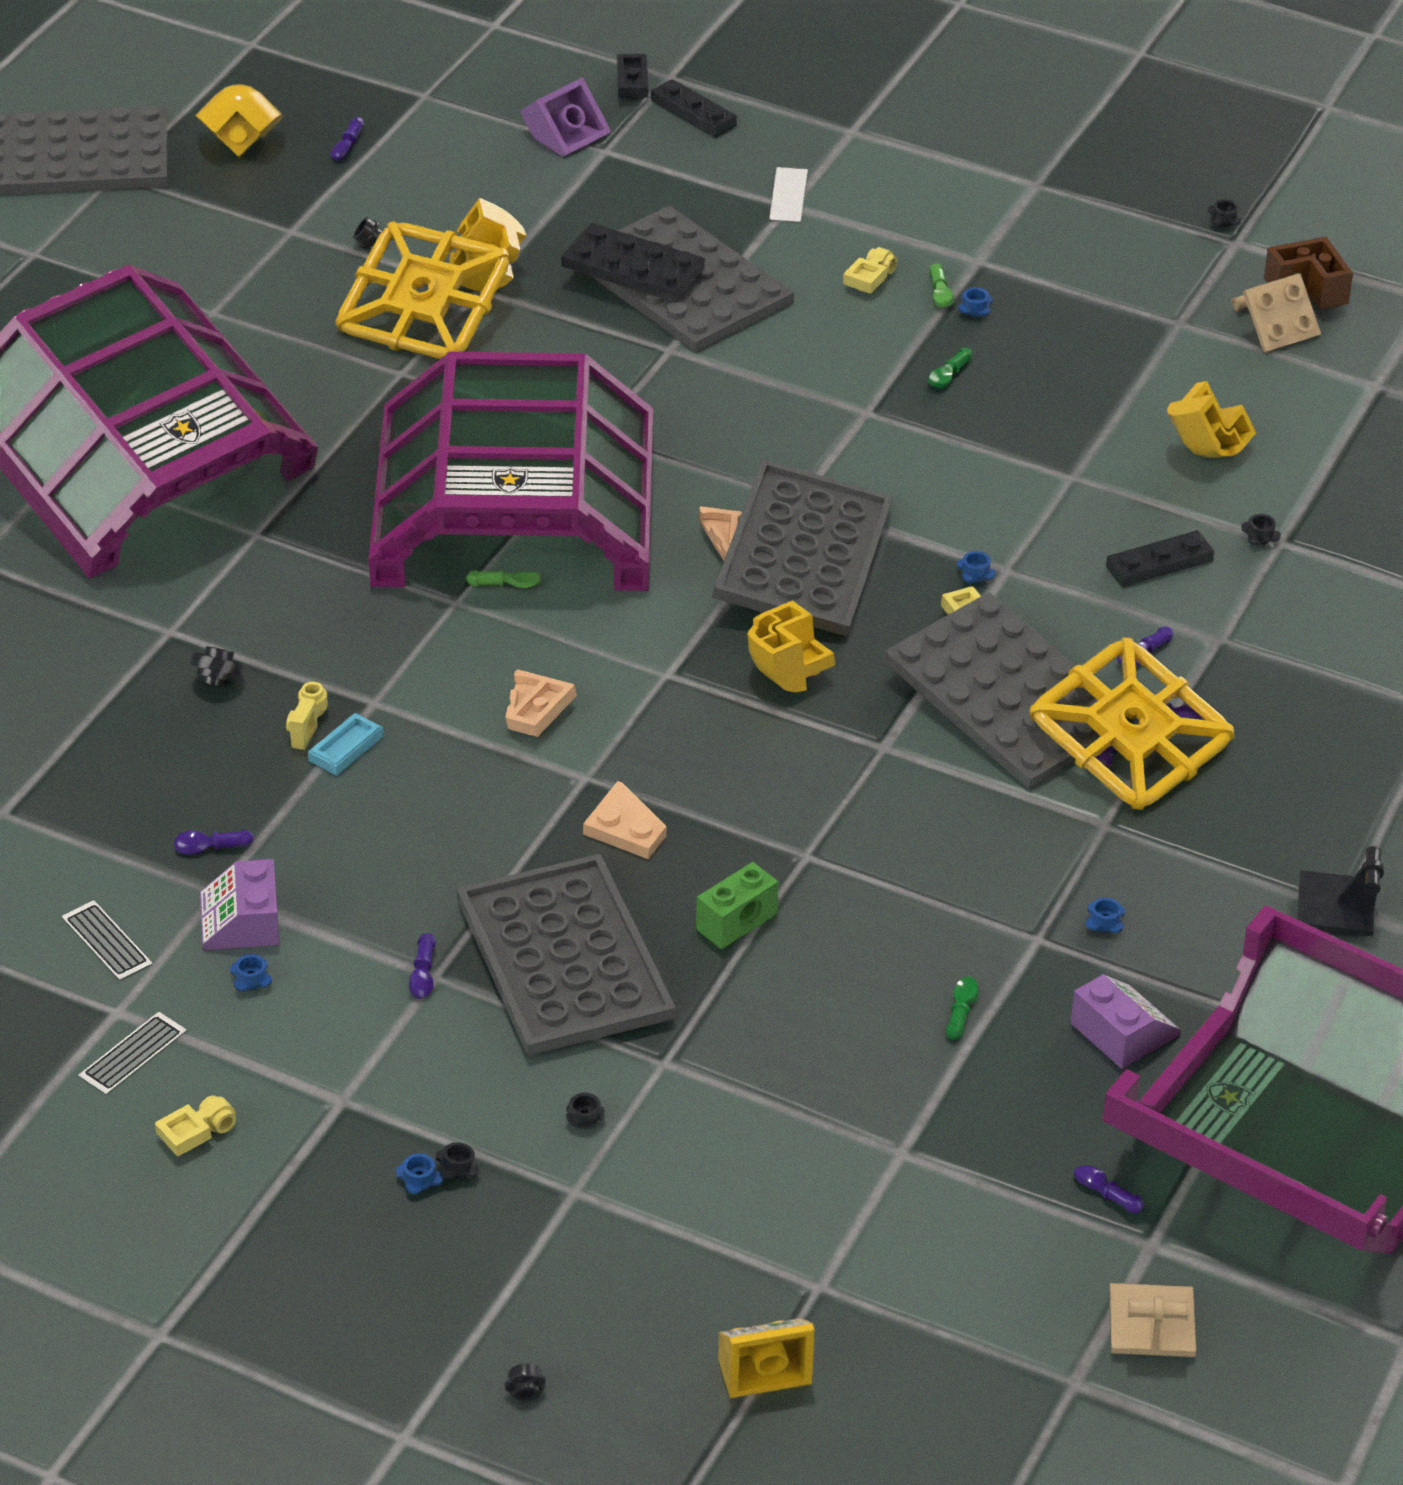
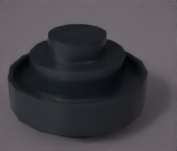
(216, 665)

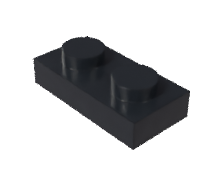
(632, 76)

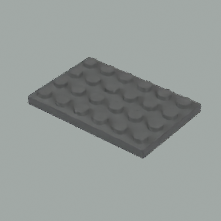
(83, 150)
(723, 296)
(804, 544)
(984, 676)
(565, 954)

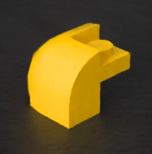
(239, 117)
(491, 226)
(1207, 427)
(786, 648)

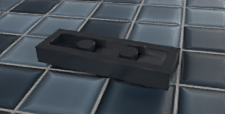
(693, 108)
(1160, 558)

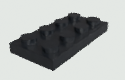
(633, 262)

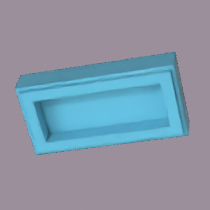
(345, 744)

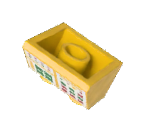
(767, 1357)

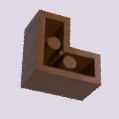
(1321, 268)

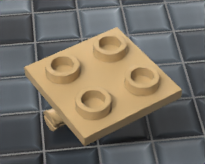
(1279, 312)
(1152, 1320)

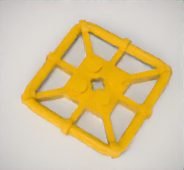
(428, 306)
(1134, 742)

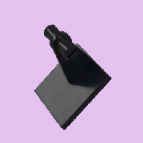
(1342, 901)

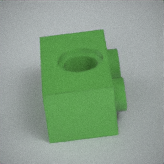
(737, 905)

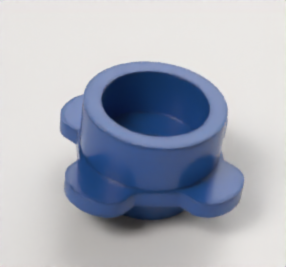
(975, 302)
(976, 567)
(1105, 915)
(250, 973)
(418, 1173)

